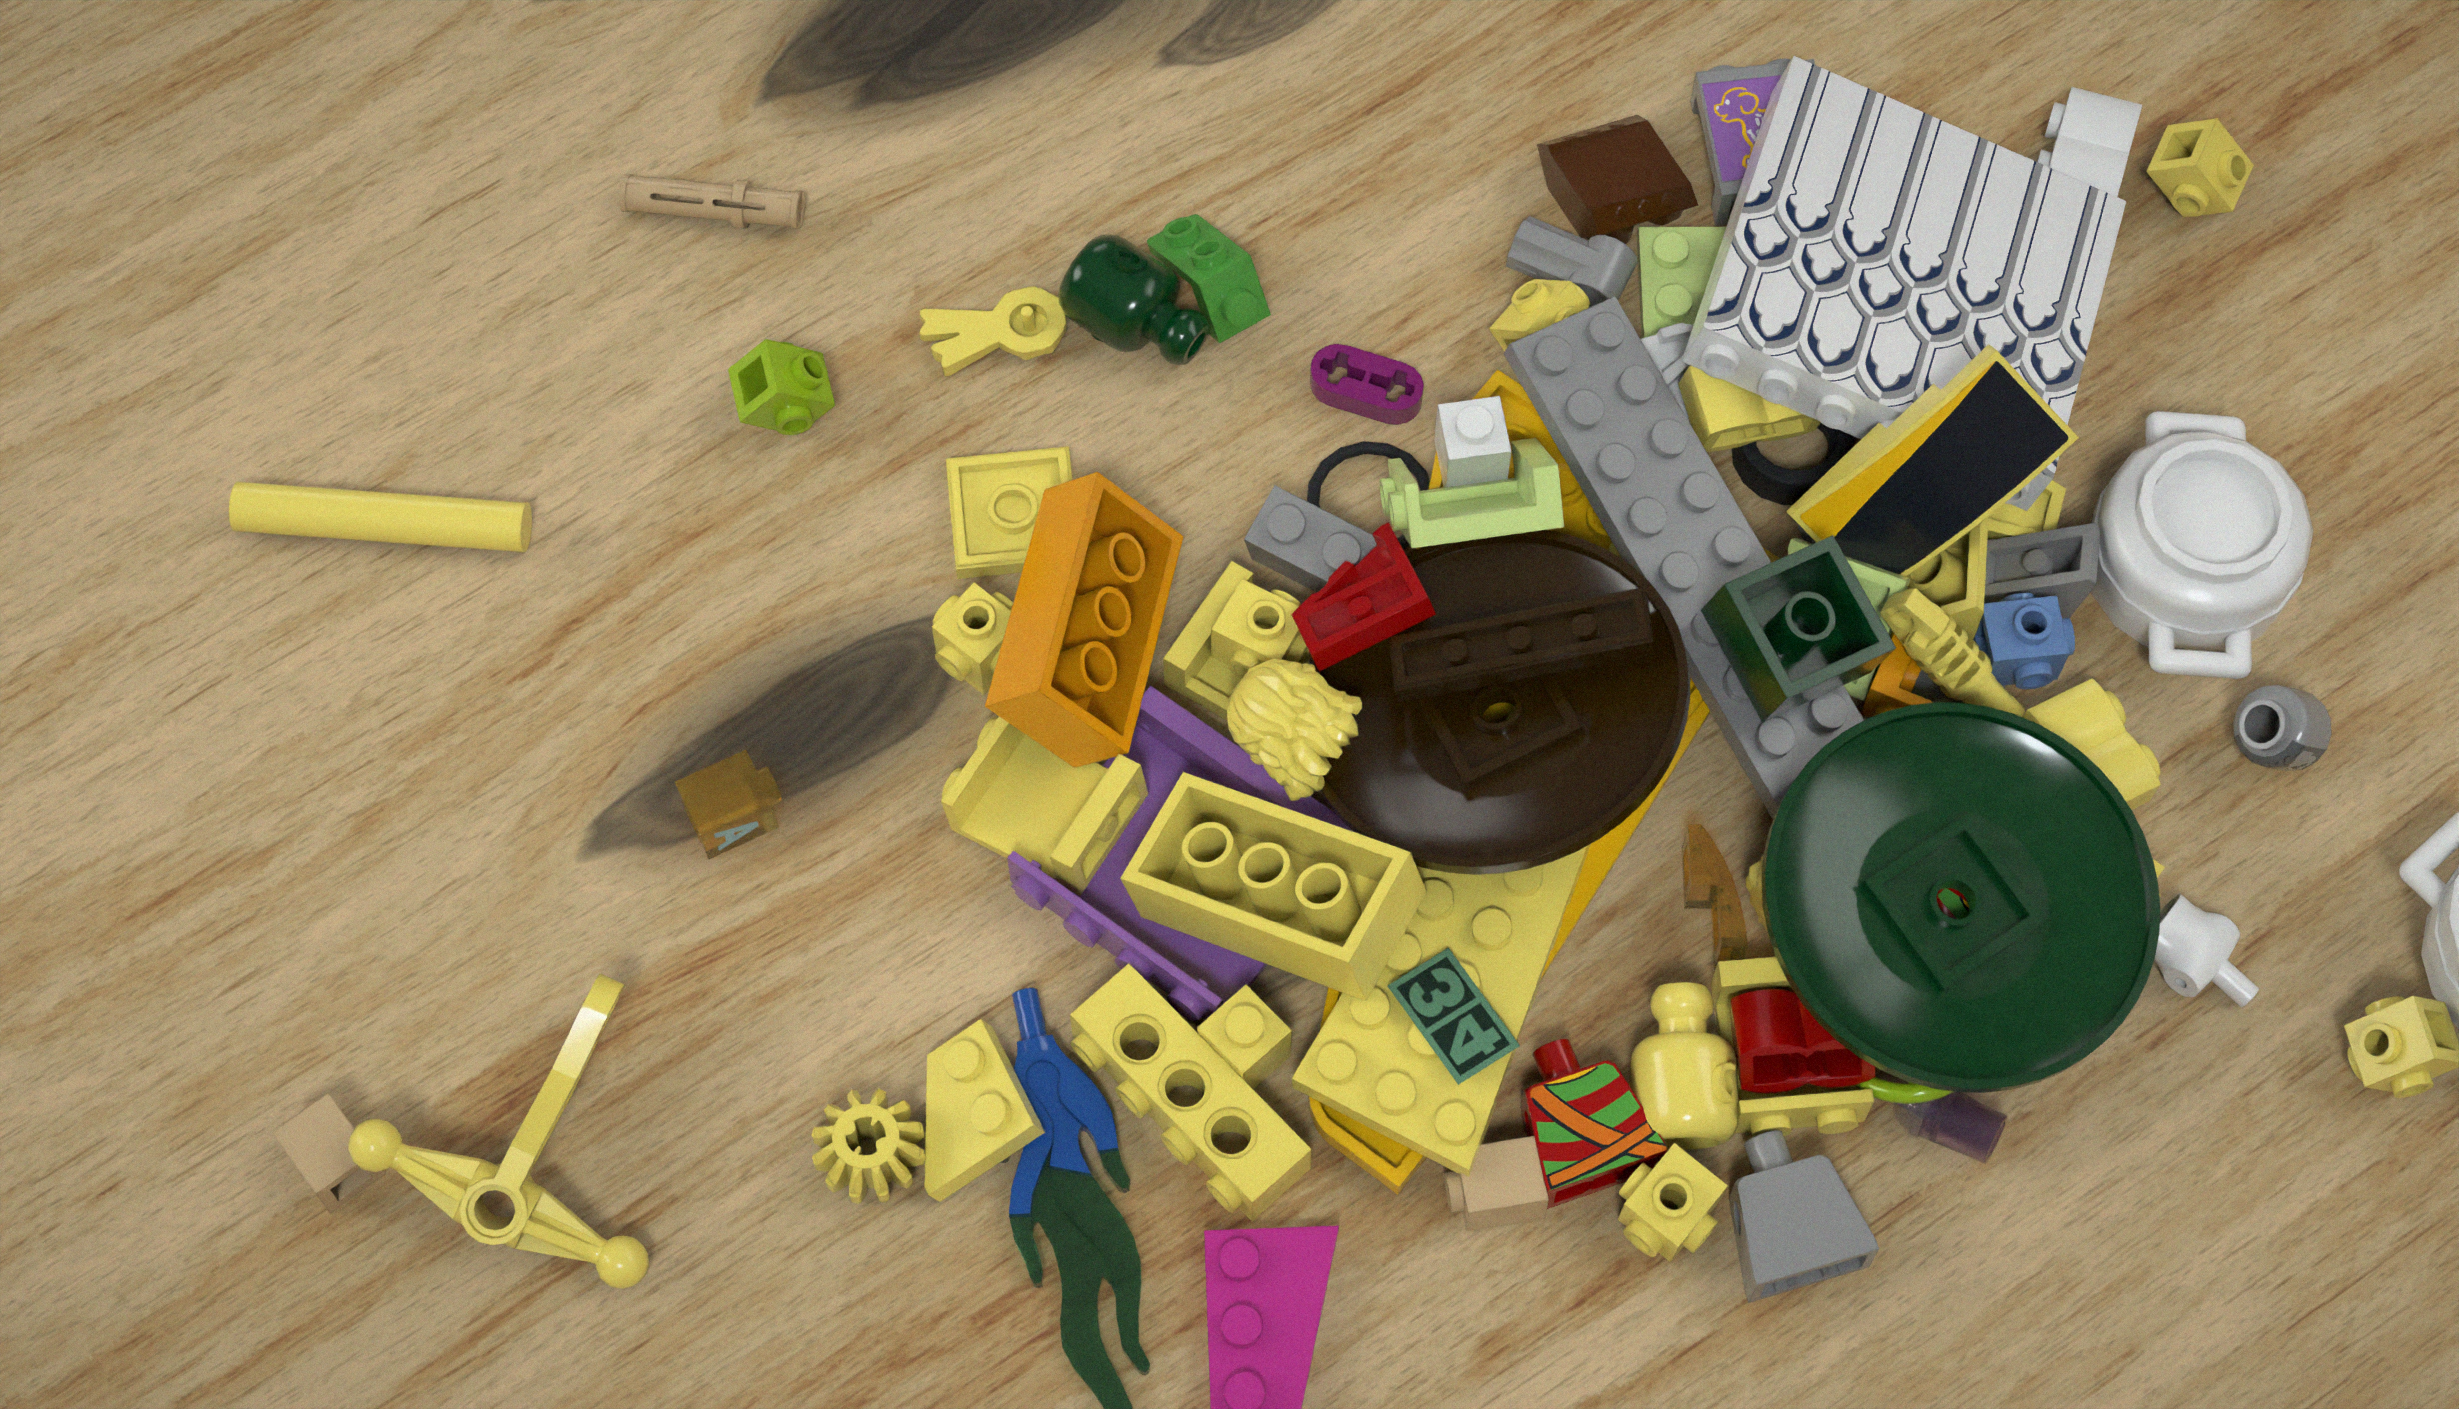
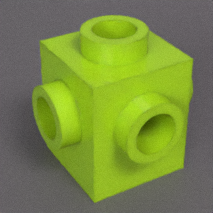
(781, 387)

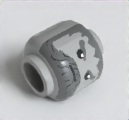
(2282, 728)

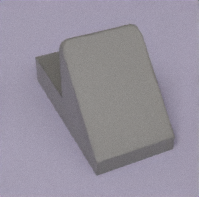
(2045, 564)

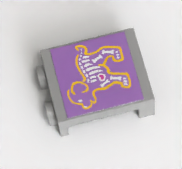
(1731, 114)

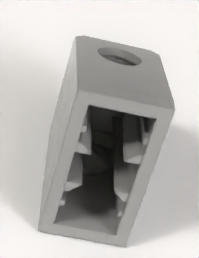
(1794, 1221)

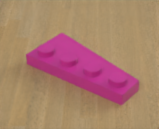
(1264, 1312)

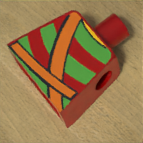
(1585, 1125)

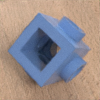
(2025, 639)

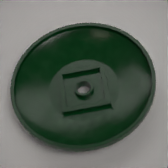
(2034, 844)

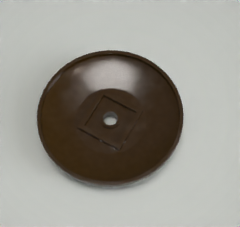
(1550, 775)

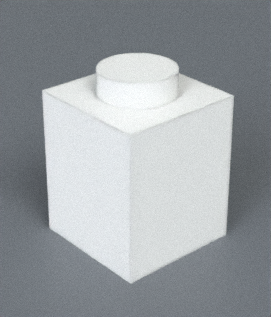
(1472, 441)

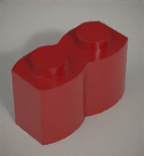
(1785, 1047)

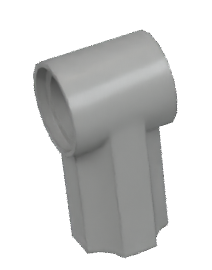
(1549, 253)

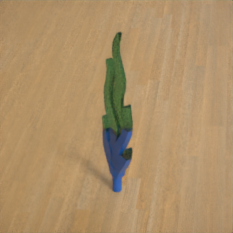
(1072, 1208)

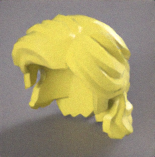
(1291, 723)

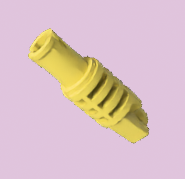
(1946, 652)

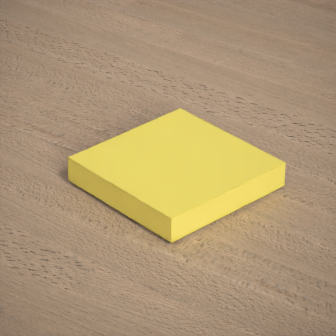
(997, 506)

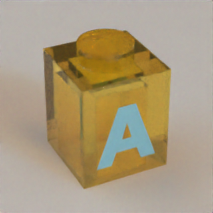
(729, 803)

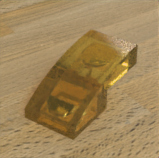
(1711, 886)

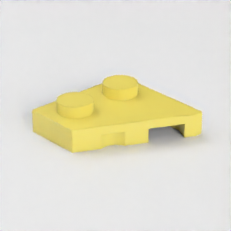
(972, 1110)

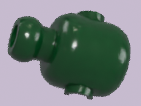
(1130, 300)

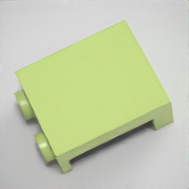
(1476, 509)

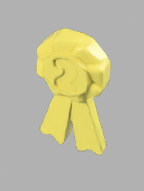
(1022, 323)

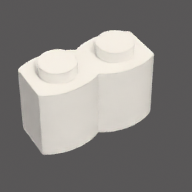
(2091, 138)

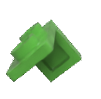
(1216, 270)

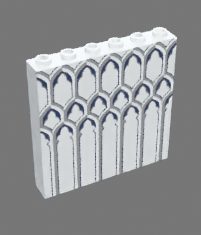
(1890, 255)

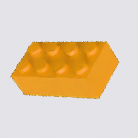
(1085, 621)

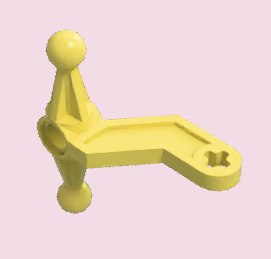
(540, 1219)

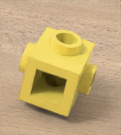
(2200, 168)
(1537, 307)
(1256, 629)
(970, 635)
(2402, 1045)
(1680, 1185)

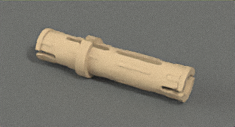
(780, 209)

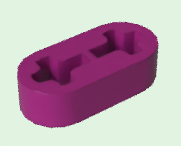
(1366, 384)

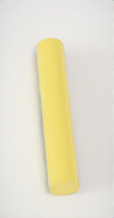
(380, 516)

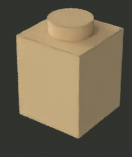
(317, 1143)
(1502, 1186)

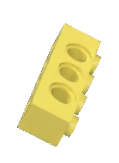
(1133, 1010)

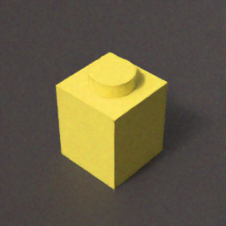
(1248, 1036)

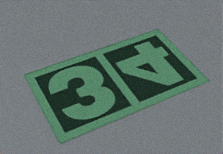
(1453, 1016)

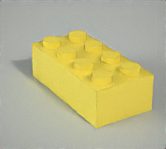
(1274, 885)

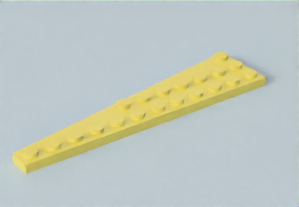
(1374, 1057)

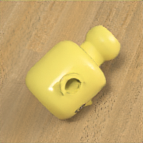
(1685, 1073)

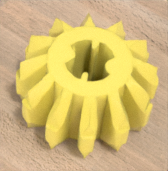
(894, 1142)

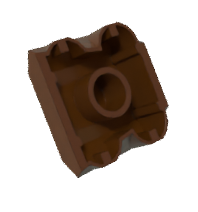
(1615, 178)

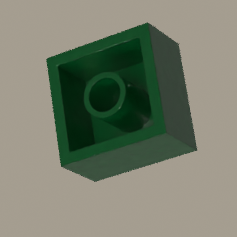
(1797, 628)

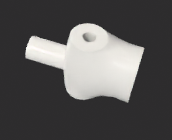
(2196, 950)

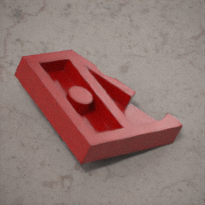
(1363, 603)

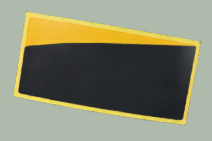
(1936, 468)

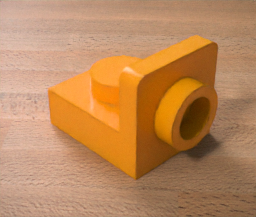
(1893, 683)

